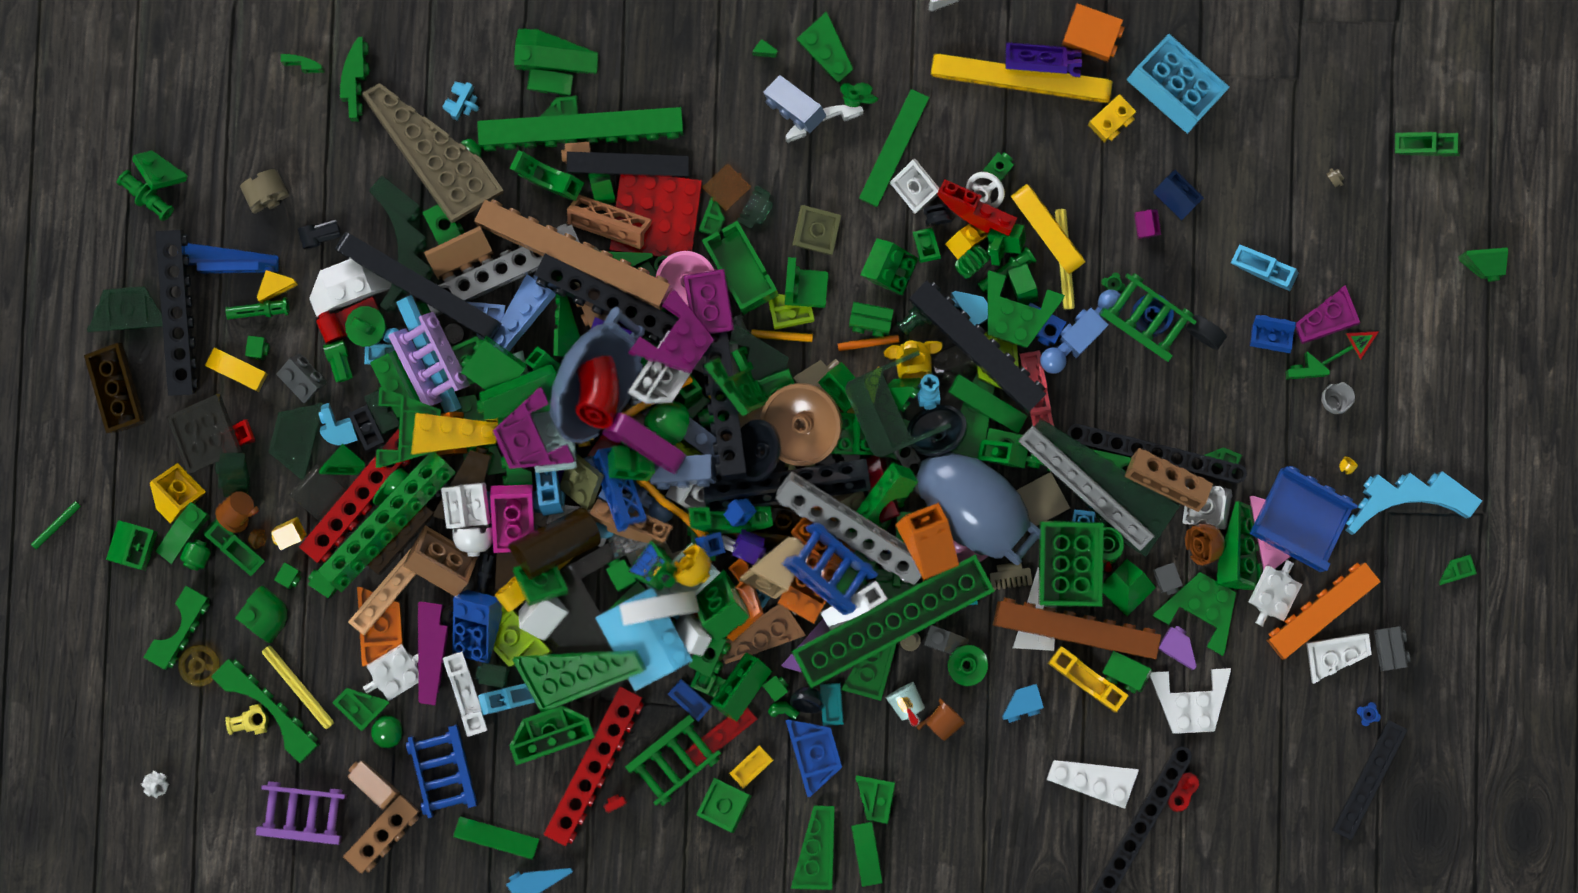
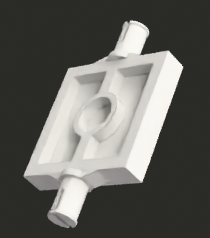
(1274, 593)
(393, 672)

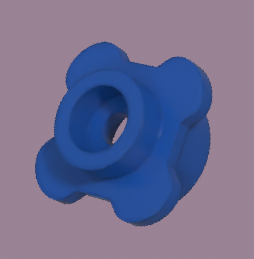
(1366, 720)

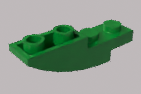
(354, 70)

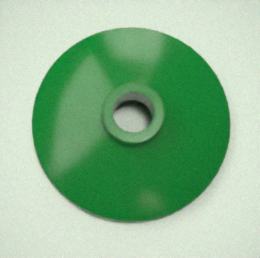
(976, 669)

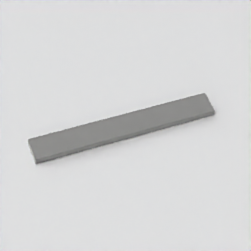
(1086, 488)

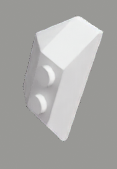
(345, 285)
(658, 382)

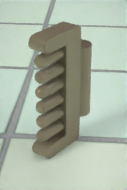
(1008, 571)

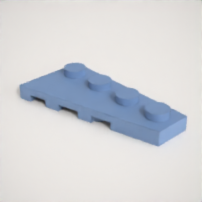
(522, 312)

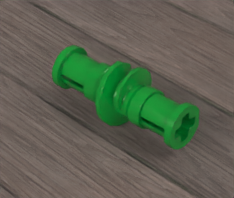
(144, 195)

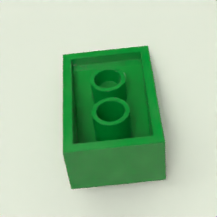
(721, 607)

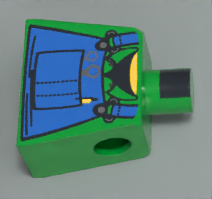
(654, 567)

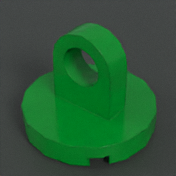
(365, 326)

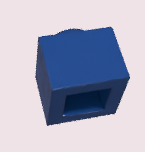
(739, 512)
(711, 543)

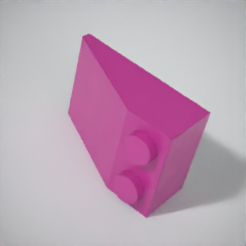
(511, 514)

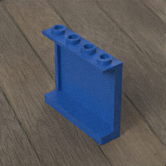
(1302, 518)

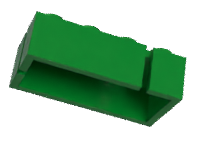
(742, 267)

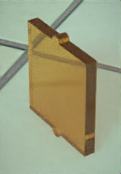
(726, 187)

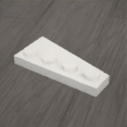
(1032, 641)

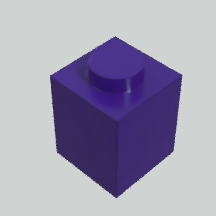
(749, 547)

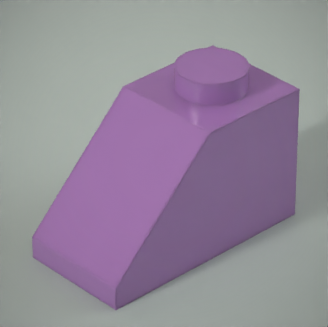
(1178, 647)

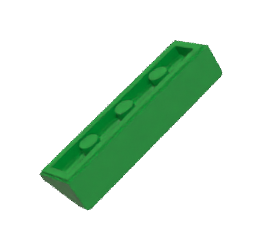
(496, 837)

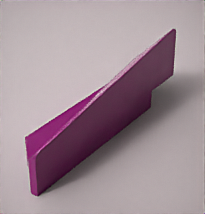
(431, 650)

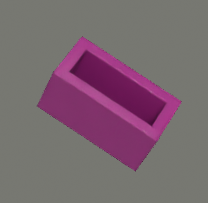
(1147, 224)

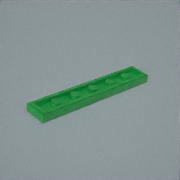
(894, 148)

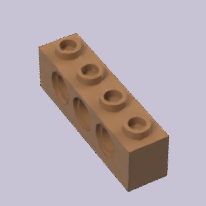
(1157, 480)
(356, 854)

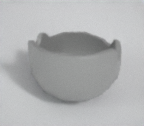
(1338, 398)

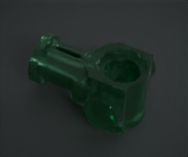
(916, 317)

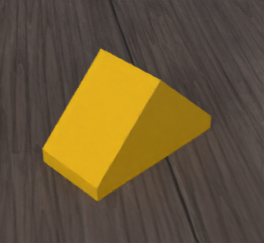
(274, 285)

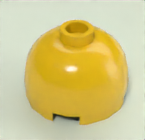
(693, 567)

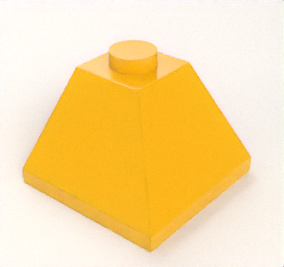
(174, 492)

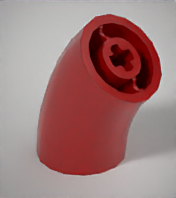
(598, 392)

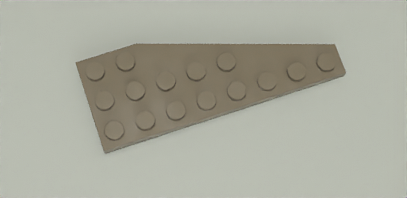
(446, 168)

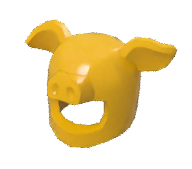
(917, 366)

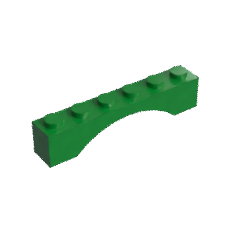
(296, 739)

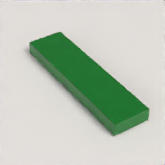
(987, 404)

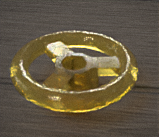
(195, 658)

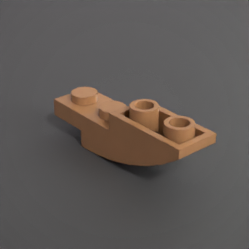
(647, 531)

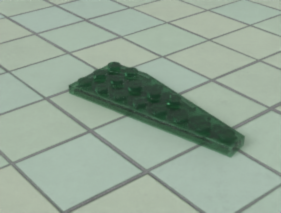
(1143, 503)

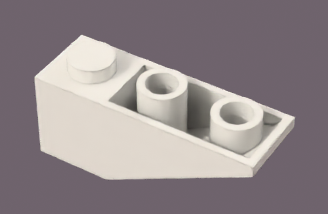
(864, 598)

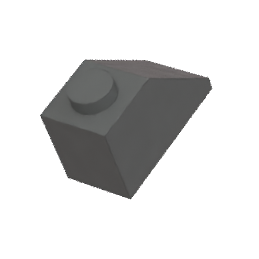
(944, 640)

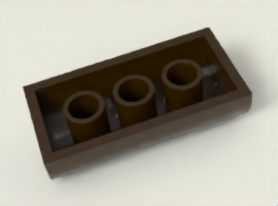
(114, 388)
(555, 542)

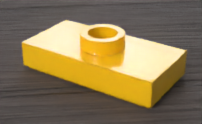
(751, 766)

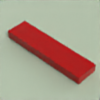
(721, 735)

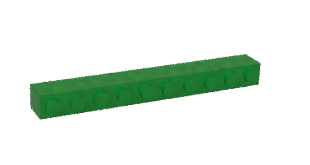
(580, 128)

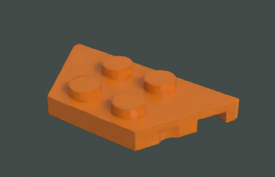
(384, 634)

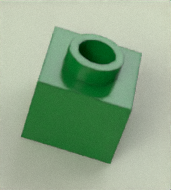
(257, 348)
(288, 576)
(776, 687)

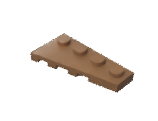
(766, 632)

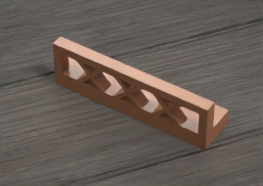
(605, 224)

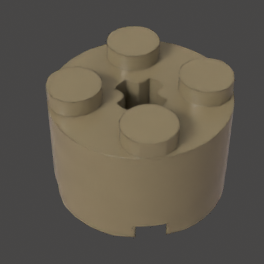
(264, 190)

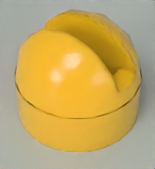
(1348, 465)

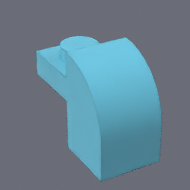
(336, 432)

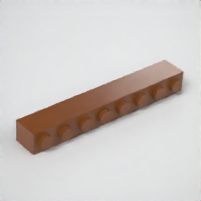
(1076, 629)

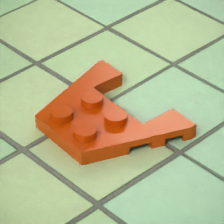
(749, 597)

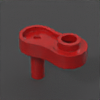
(1185, 788)

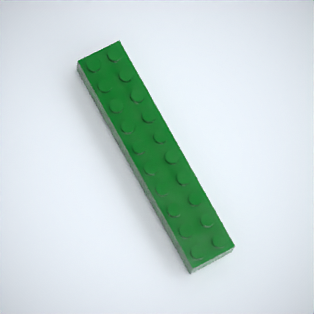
(892, 621)

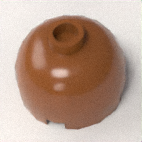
(1204, 543)

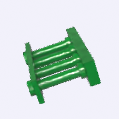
(1130, 324)
(669, 739)

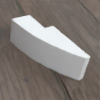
(692, 634)

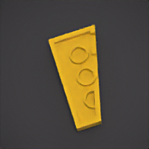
(441, 433)

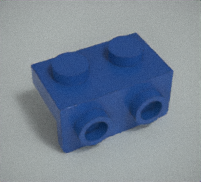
(1272, 333)

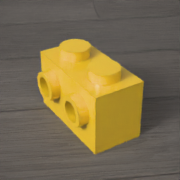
(1112, 118)

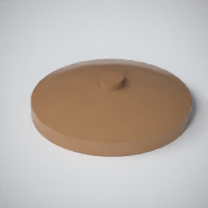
(805, 421)

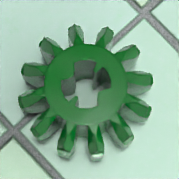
(972, 261)

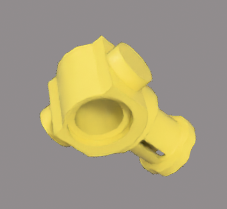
(247, 721)

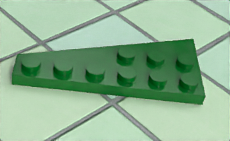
(566, 677)

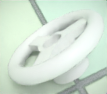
(979, 189)

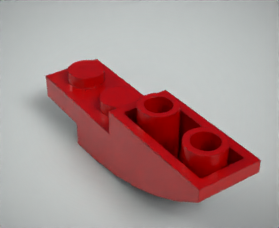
(972, 210)

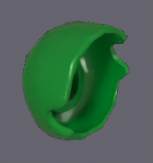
(386, 731)

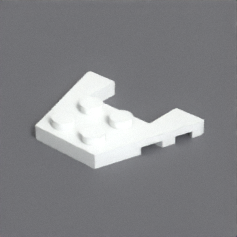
(1192, 710)

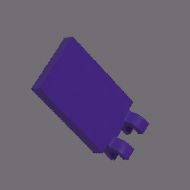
(1042, 58)

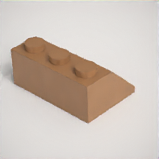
(459, 253)
(440, 561)

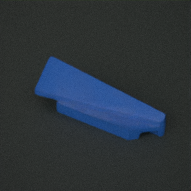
(224, 260)

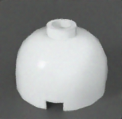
(473, 539)

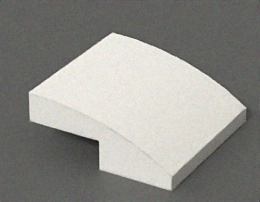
(465, 505)

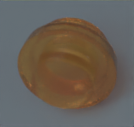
(257, 538)

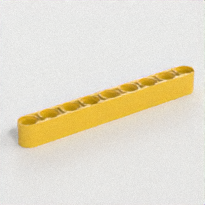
(1033, 81)

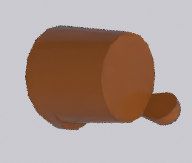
(234, 512)
(943, 721)

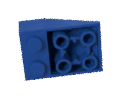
(475, 624)

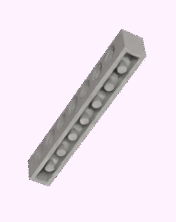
(495, 279)
(865, 529)

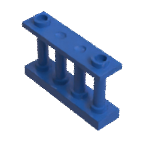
(813, 578)
(457, 757)

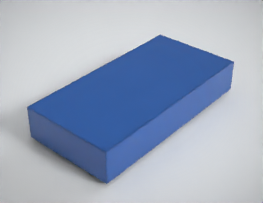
(689, 700)

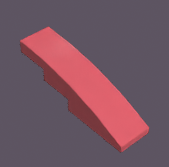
(1042, 409)

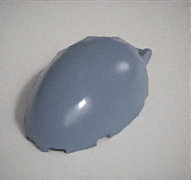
(601, 340)
(978, 504)

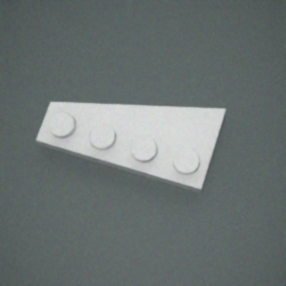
(1098, 781)

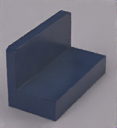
(1178, 194)

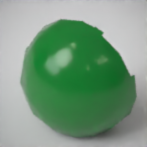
(668, 421)

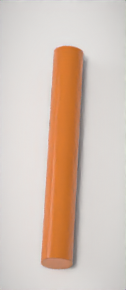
(868, 342)

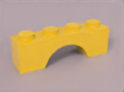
(1087, 679)

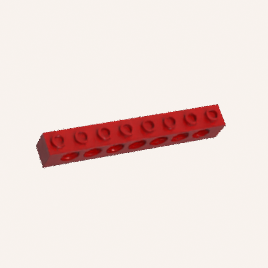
(351, 496)
(555, 830)

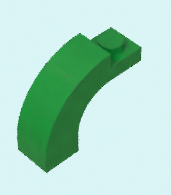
(546, 177)

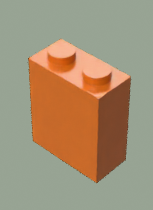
(1093, 32)

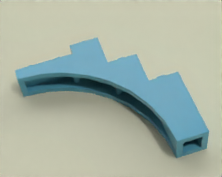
(1441, 491)

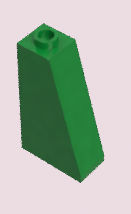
(508, 396)

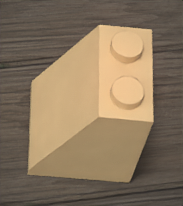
(769, 573)

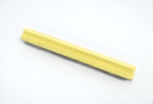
(1066, 279)
(297, 686)

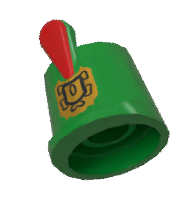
(1112, 547)

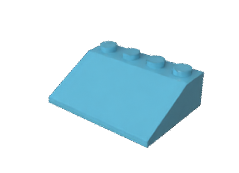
(1177, 83)
(653, 639)

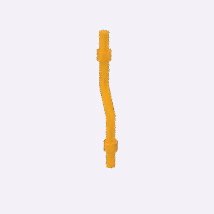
(669, 505)

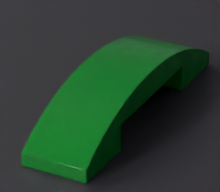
(714, 521)

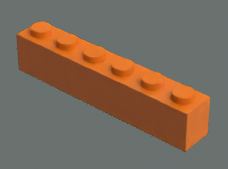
(1323, 610)

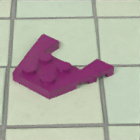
(683, 344)
(521, 440)

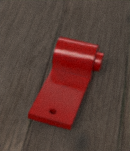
(333, 325)

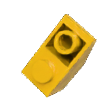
(965, 240)

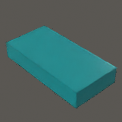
(832, 704)

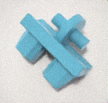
(464, 92)

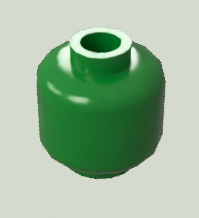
(195, 555)

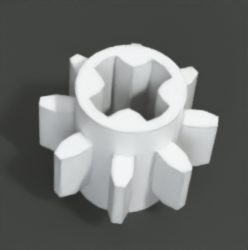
(155, 784)

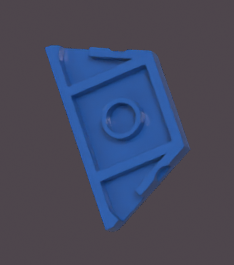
(814, 753)

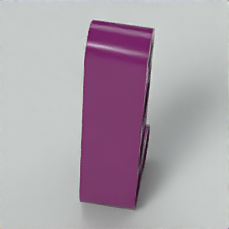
(645, 442)

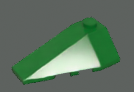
(549, 53)
(567, 330)
(1239, 563)

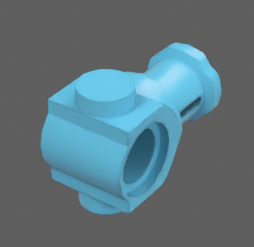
(929, 392)

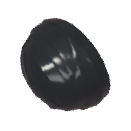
(807, 700)

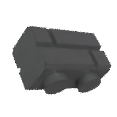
(1391, 648)

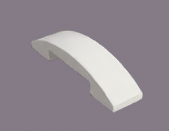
(846, 112)
(659, 607)
(465, 693)

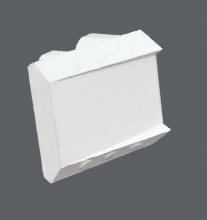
(1214, 511)

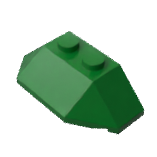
(549, 733)

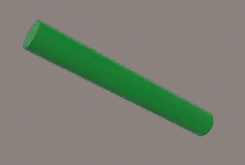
(56, 524)

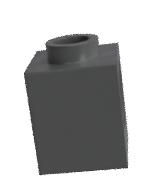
(1168, 579)

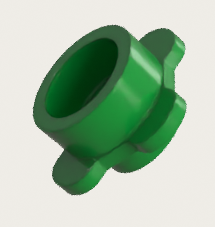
(1115, 278)

